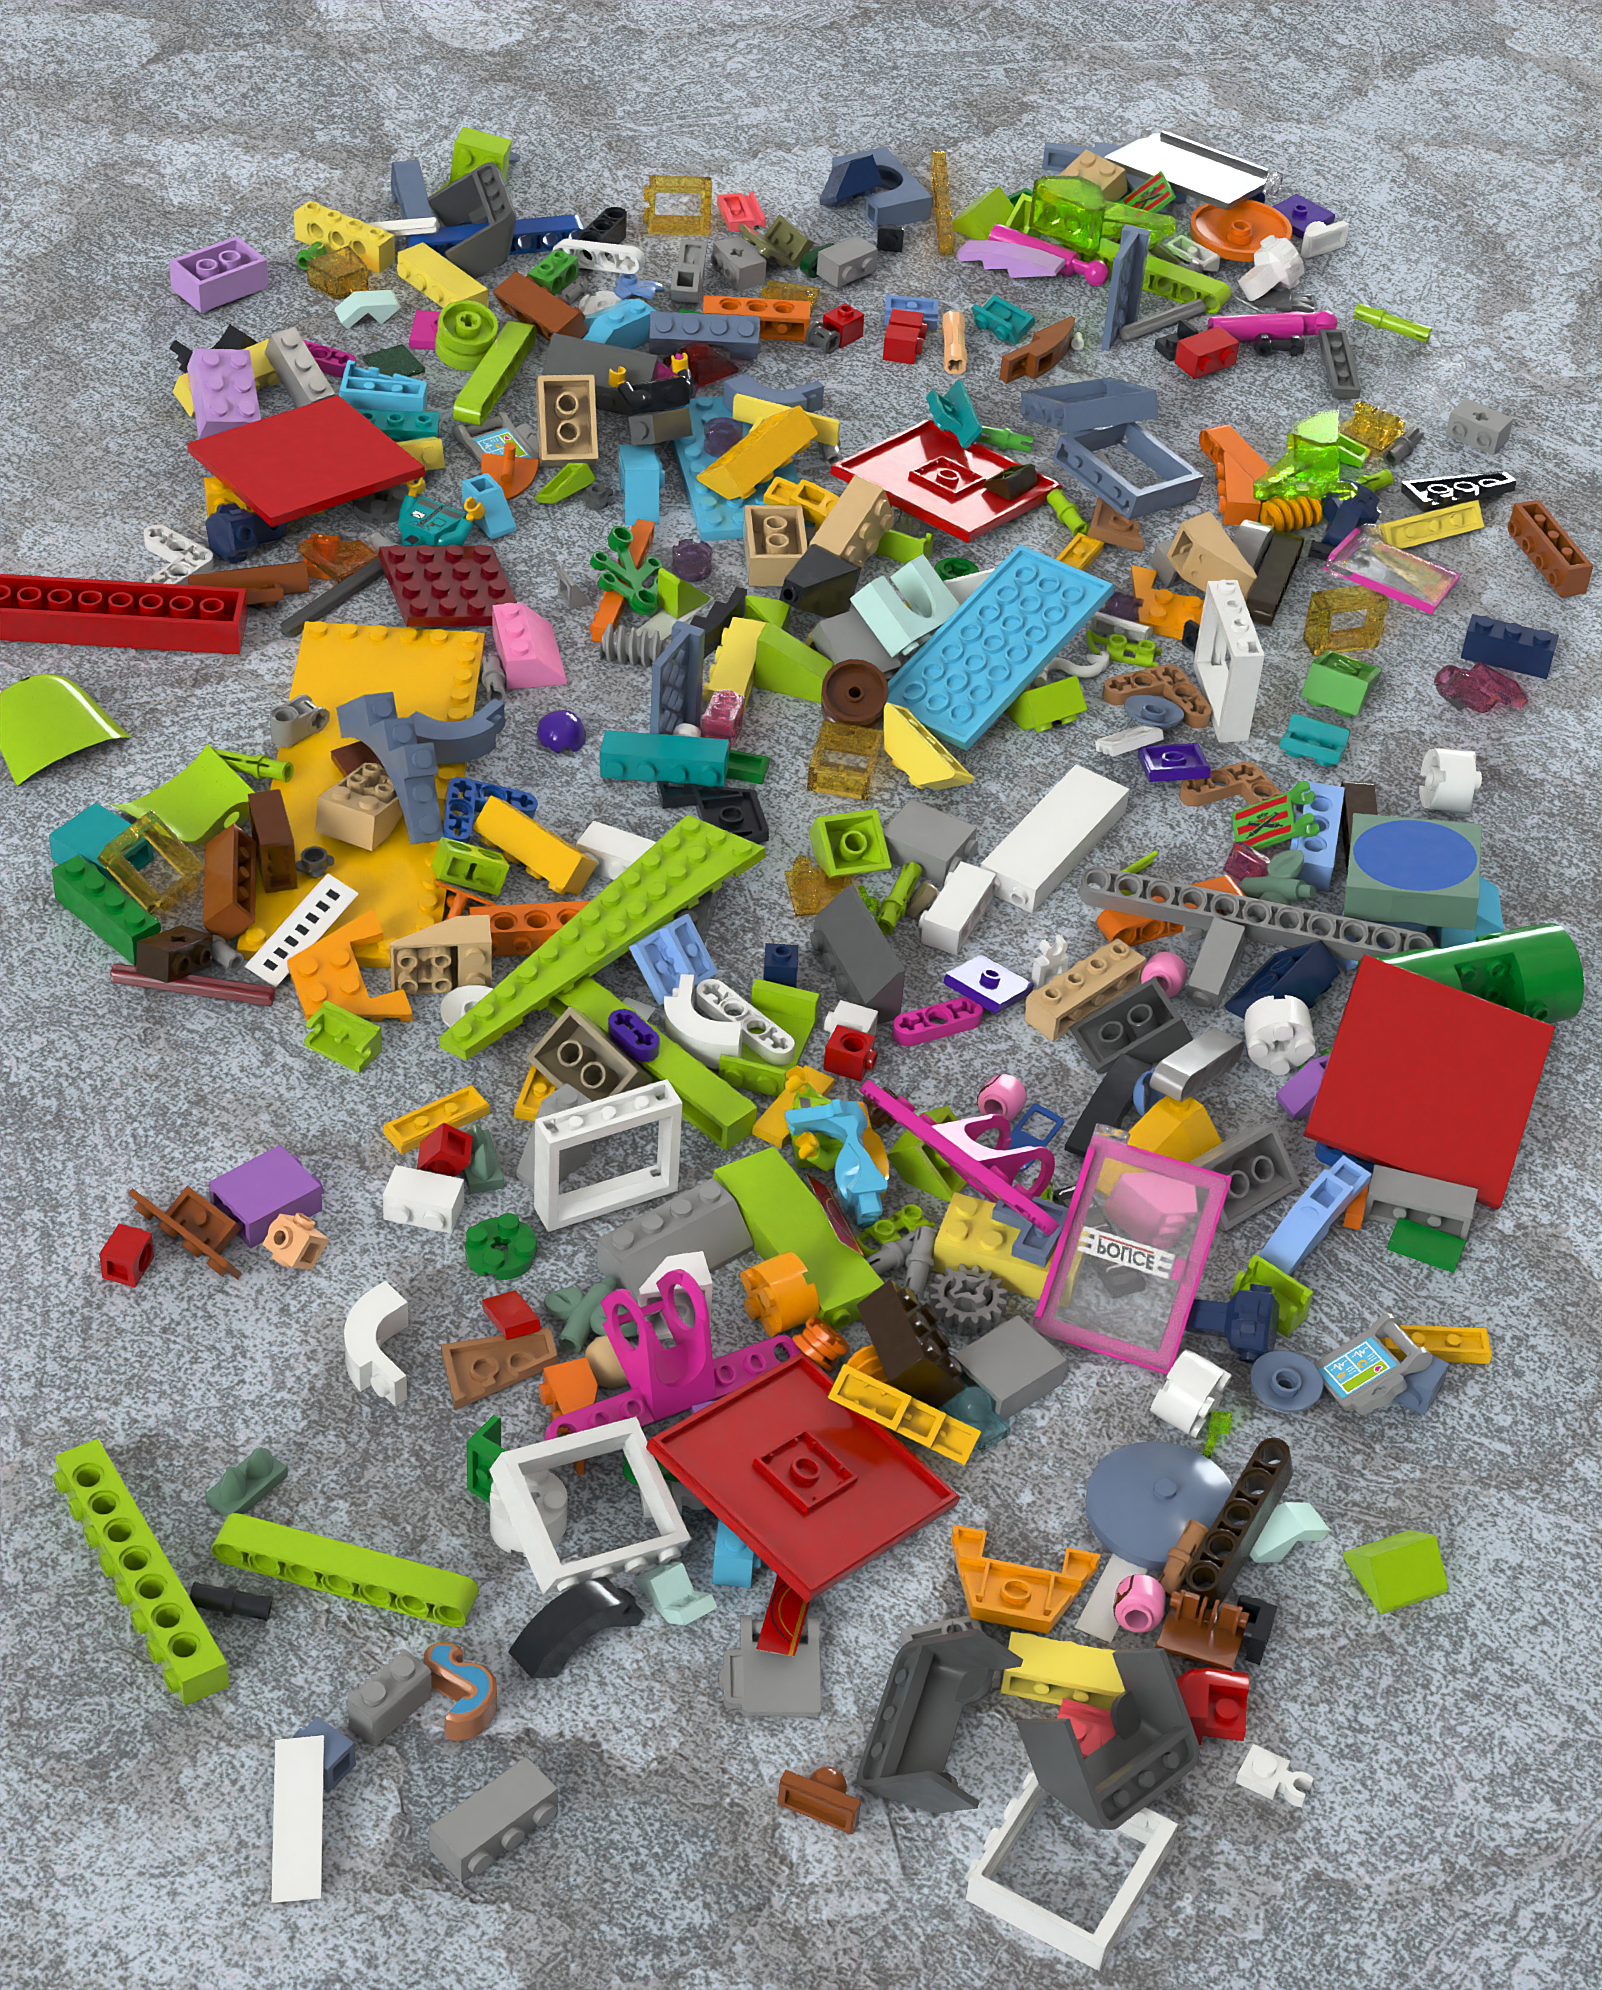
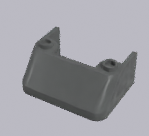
(483, 199)
(921, 1716)
(1129, 1771)

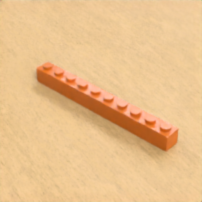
(613, 603)

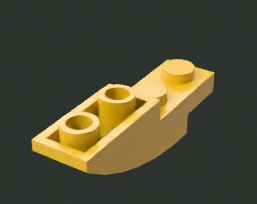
(815, 500)

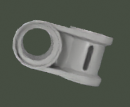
(295, 720)

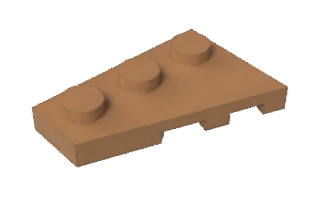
(1114, 528)
(493, 1363)

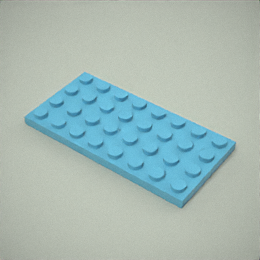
(714, 514)
(996, 644)

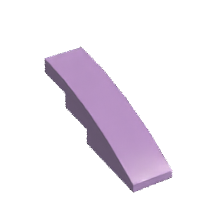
(1016, 258)

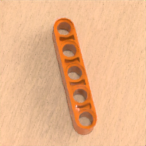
(1225, 439)
(1138, 929)

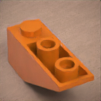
(1235, 493)
(567, 1389)

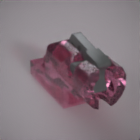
(1478, 688)

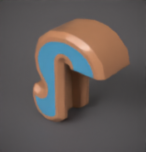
(465, 1683)

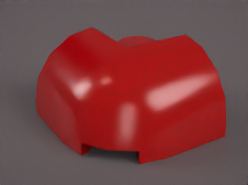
(1215, 1702)

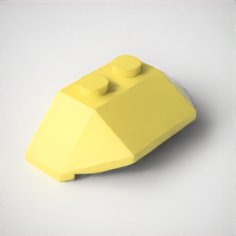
(920, 752)

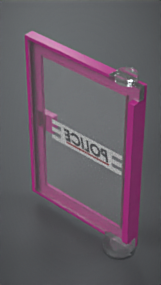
(1389, 570)
(1130, 1252)

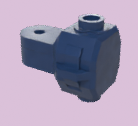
(1349, 513)
(237, 532)
(1246, 1321)

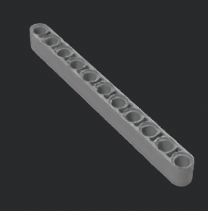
(1240, 908)

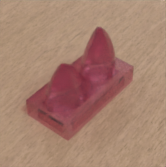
(1246, 862)

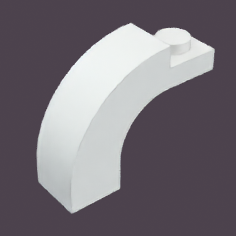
(697, 1035)
(369, 1324)

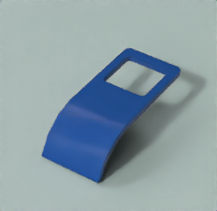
(1023, 1139)

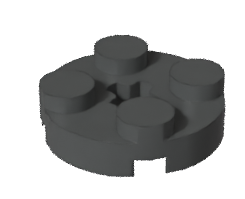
(380, 505)

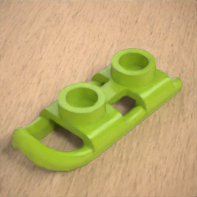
(1118, 644)
(886, 1229)

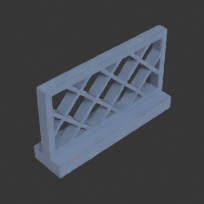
(1126, 283)
(678, 680)

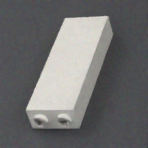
(1055, 837)

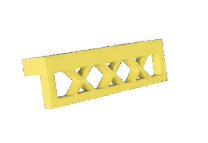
(1433, 525)

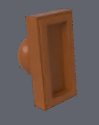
(821, 1798)

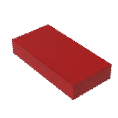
(511, 1315)

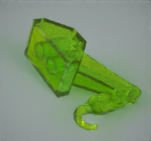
(1078, 215)
(1310, 464)

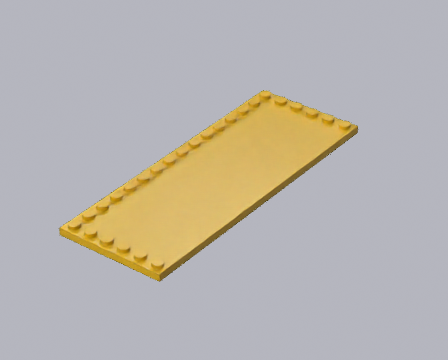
(335, 664)

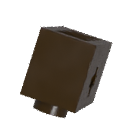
(174, 954)

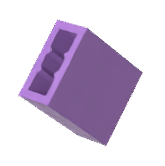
(264, 1189)

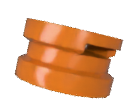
(821, 1343)

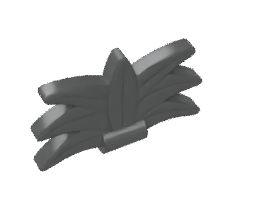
(1286, 301)

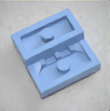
(672, 952)

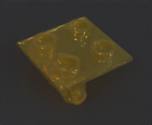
(790, 291)
(1372, 427)
(812, 888)

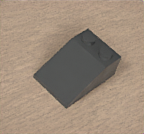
(1136, 1025)

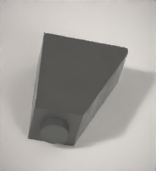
(660, 426)

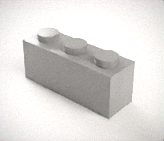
(297, 368)
(1421, 1200)
(493, 1820)

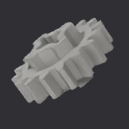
(968, 1299)

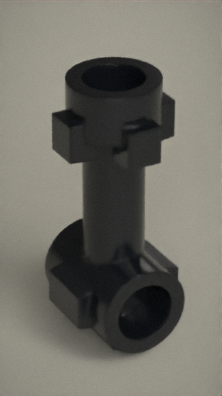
(1265, 345)

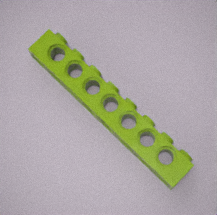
(140, 1573)

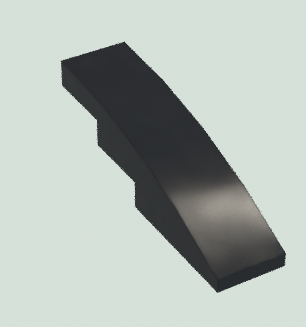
(720, 618)
(1109, 1102)

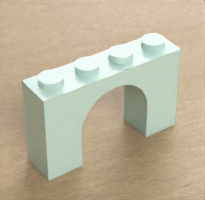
(892, 620)

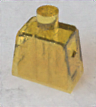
(338, 273)

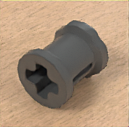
(812, 338)

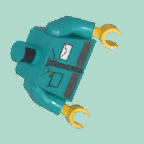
(432, 523)

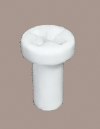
(1077, 342)

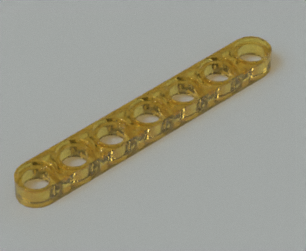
(942, 203)

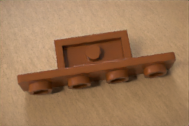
(262, 583)
(198, 1222)

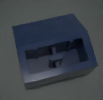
(851, 181)

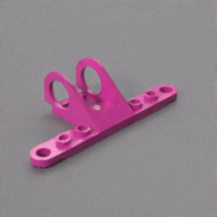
(981, 1167)
(673, 1378)

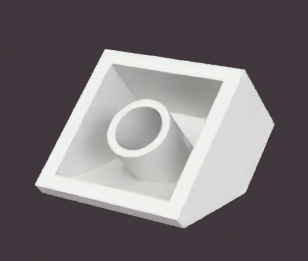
(696, 1266)

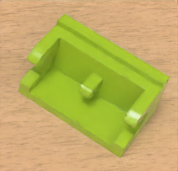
(904, 547)
(343, 1037)
(1289, 1293)

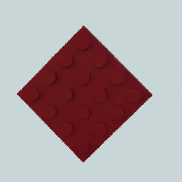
(445, 584)

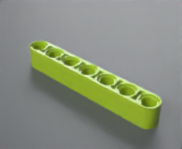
(1169, 279)
(494, 373)
(345, 1570)

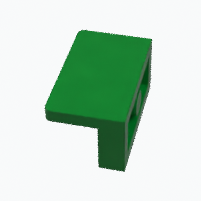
(482, 1452)

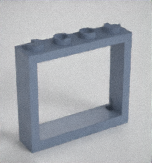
(1089, 404)
(1076, 457)

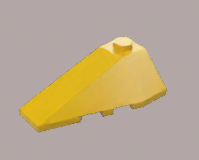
(1175, 1130)

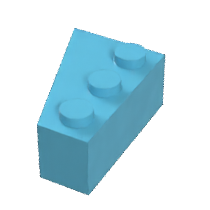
(381, 392)
(640, 482)

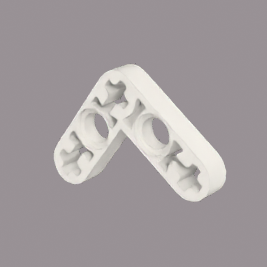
(191, 560)

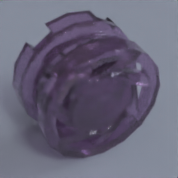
(721, 435)
(692, 560)
(1123, 606)

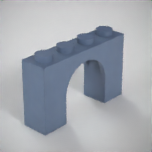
(905, 201)
(675, 329)

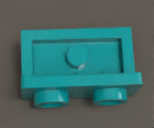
(1003, 319)
(1315, 739)

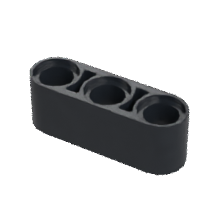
(606, 228)

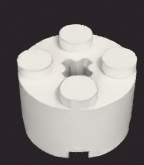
(1449, 780)
(1279, 1033)
(1190, 1393)
(551, 1502)

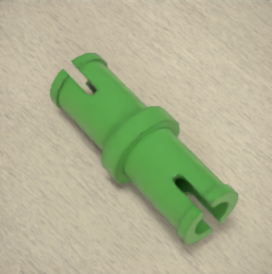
(1006, 439)

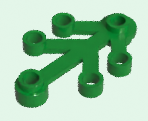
(641, 600)

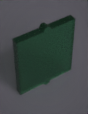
(394, 360)

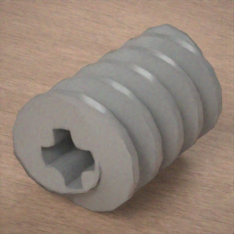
(631, 646)

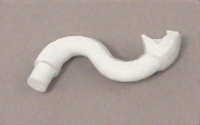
(1098, 664)

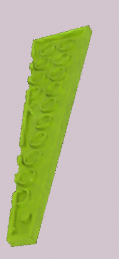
(642, 899)

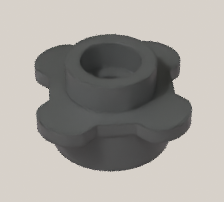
(596, 496)
(314, 861)

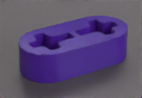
(629, 1037)

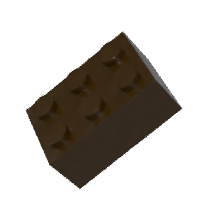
(911, 1345)

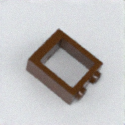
(273, 841)

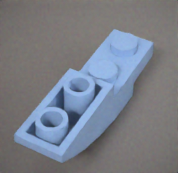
(1314, 1213)

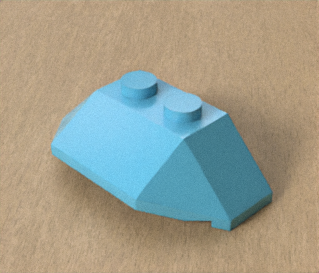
(620, 324)
(1487, 920)

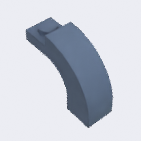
(807, 396)
(462, 739)

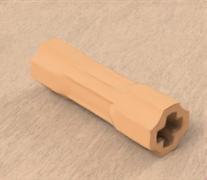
(954, 342)

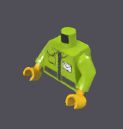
(810, 1148)

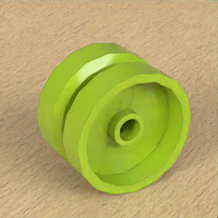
(465, 334)

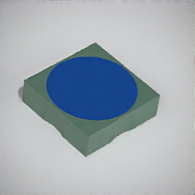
(1413, 871)

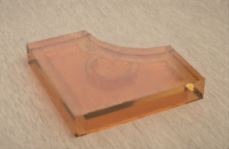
(336, 557)

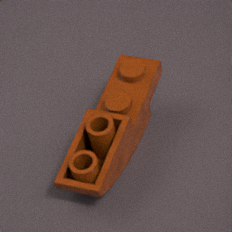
(1040, 355)

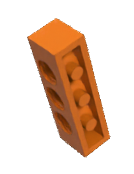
(778, 318)
(525, 927)

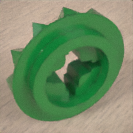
(954, 565)

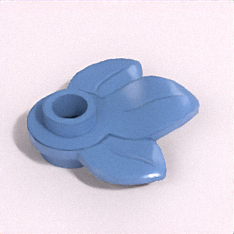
(629, 285)

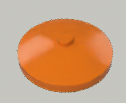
(1237, 231)

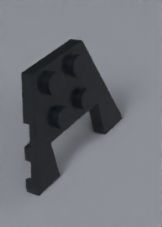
(726, 808)

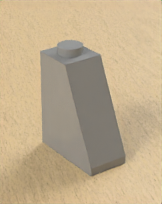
(1216, 963)
(569, 1158)

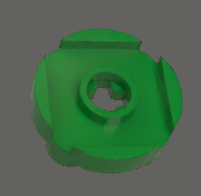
(497, 1231)

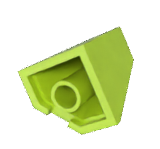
(789, 665)

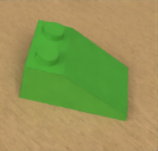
(1340, 683)

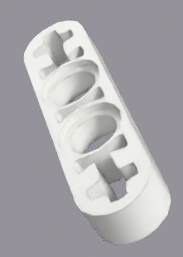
(599, 260)
(750, 1018)

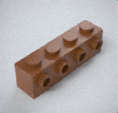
(537, 306)
(1550, 548)
(229, 883)

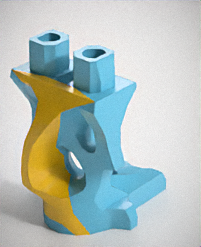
(862, 1162)

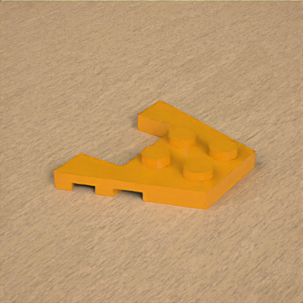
(1161, 607)
(332, 974)
(1015, 1592)

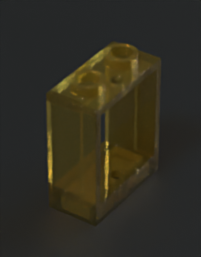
(675, 223)
(1341, 600)
(842, 778)
(168, 845)

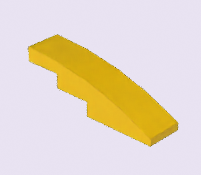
(904, 1414)

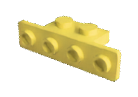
(757, 411)

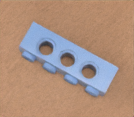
(1320, 849)

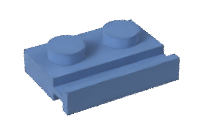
(923, 305)

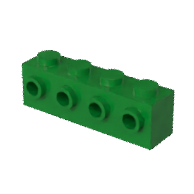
(103, 906)

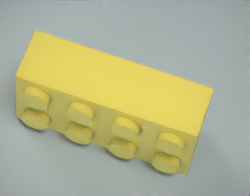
(974, 1238)

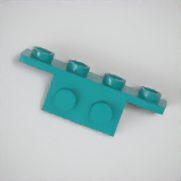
(956, 414)

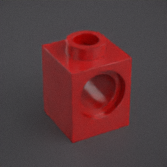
(850, 1053)
(445, 1151)
(126, 1255)

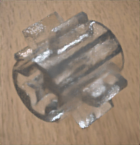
(907, 523)

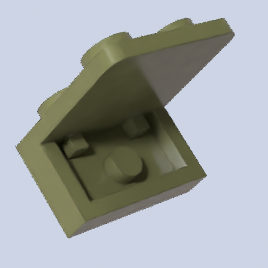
(781, 241)

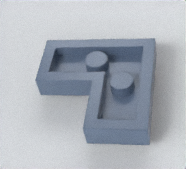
(1031, 1242)

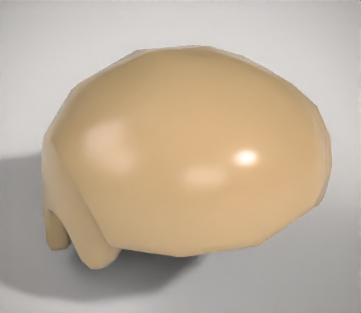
(605, 1363)

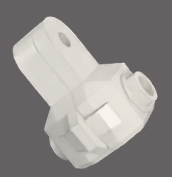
(1275, 267)

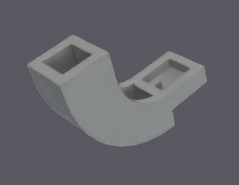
(689, 274)
(1253, 540)

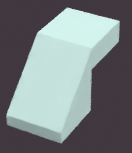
(378, 304)
(1285, 1527)
(673, 1593)

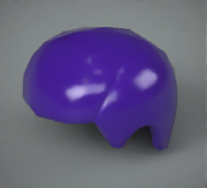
(561, 730)

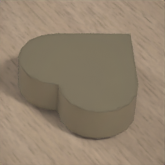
(921, 899)

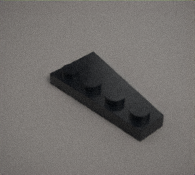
(1454, 490)

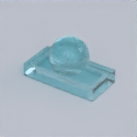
(975, 1409)

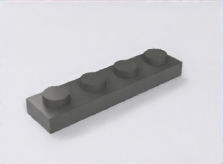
(1339, 364)

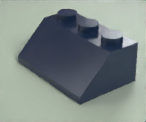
(1509, 646)
(1293, 972)

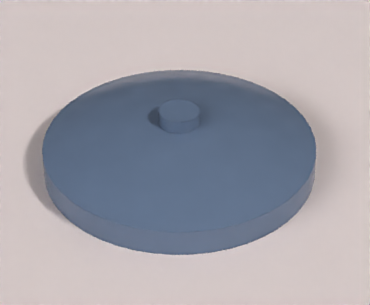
(1148, 1494)

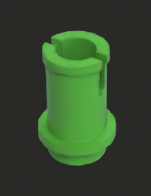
(311, 253)

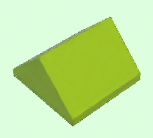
(984, 214)
(1399, 1569)

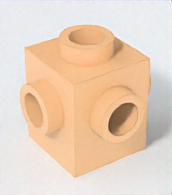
(295, 1241)

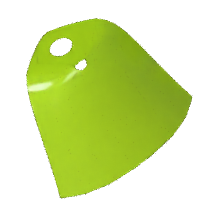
(47, 720)
(198, 800)

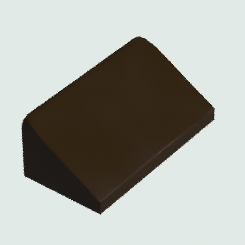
(1013, 481)

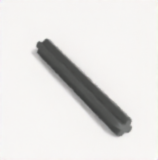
(332, 598)

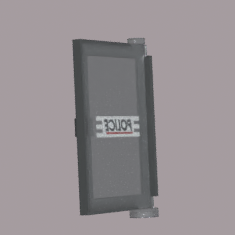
(1196, 169)

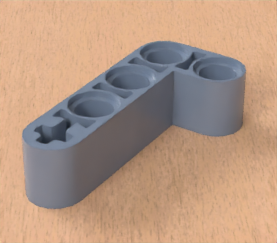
(410, 190)

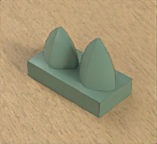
(484, 1168)
(246, 1483)

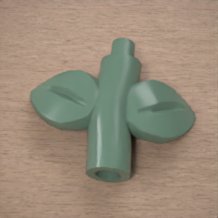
(1281, 882)
(583, 1313)

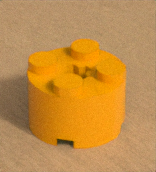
(779, 1293)

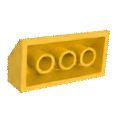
(759, 454)

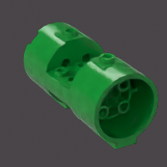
(1518, 968)

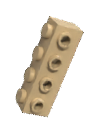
(1084, 989)

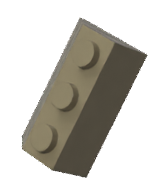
(586, 1058)

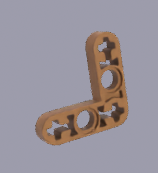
(1160, 682)
(1240, 778)

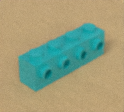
(404, 424)
(664, 758)

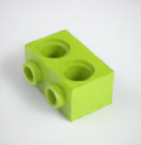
(470, 866)

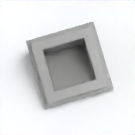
(570, 591)

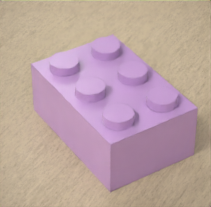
(218, 274)
(222, 390)

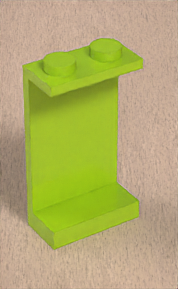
(794, 1013)

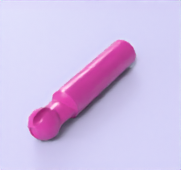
(1095, 272)
(1277, 325)

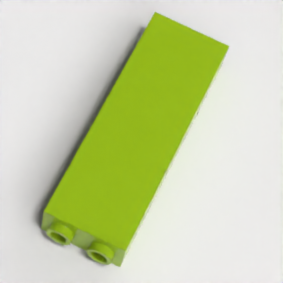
(789, 1218)

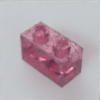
(724, 716)

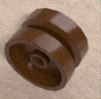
(854, 694)

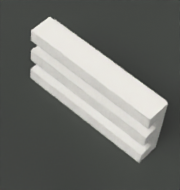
(1129, 740)

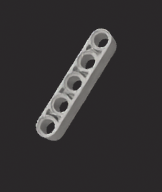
(1196, 1064)

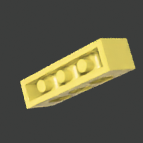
(336, 230)

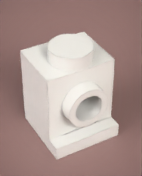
(852, 1017)

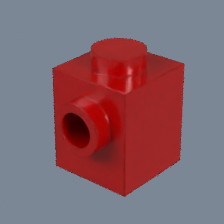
(846, 321)

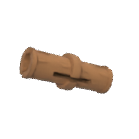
(1182, 1556)

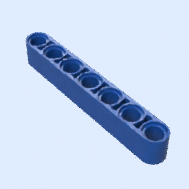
(534, 229)

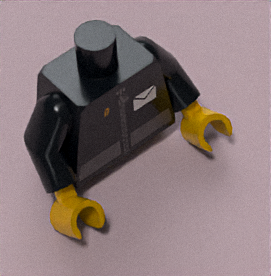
(657, 393)

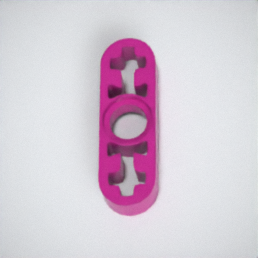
(328, 359)
(915, 1027)

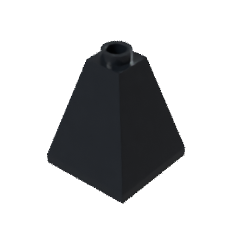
(821, 583)

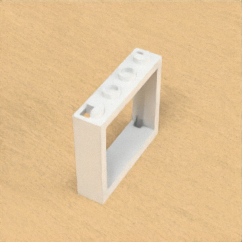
(1233, 692)
(597, 1121)
(530, 1529)
(1089, 1948)

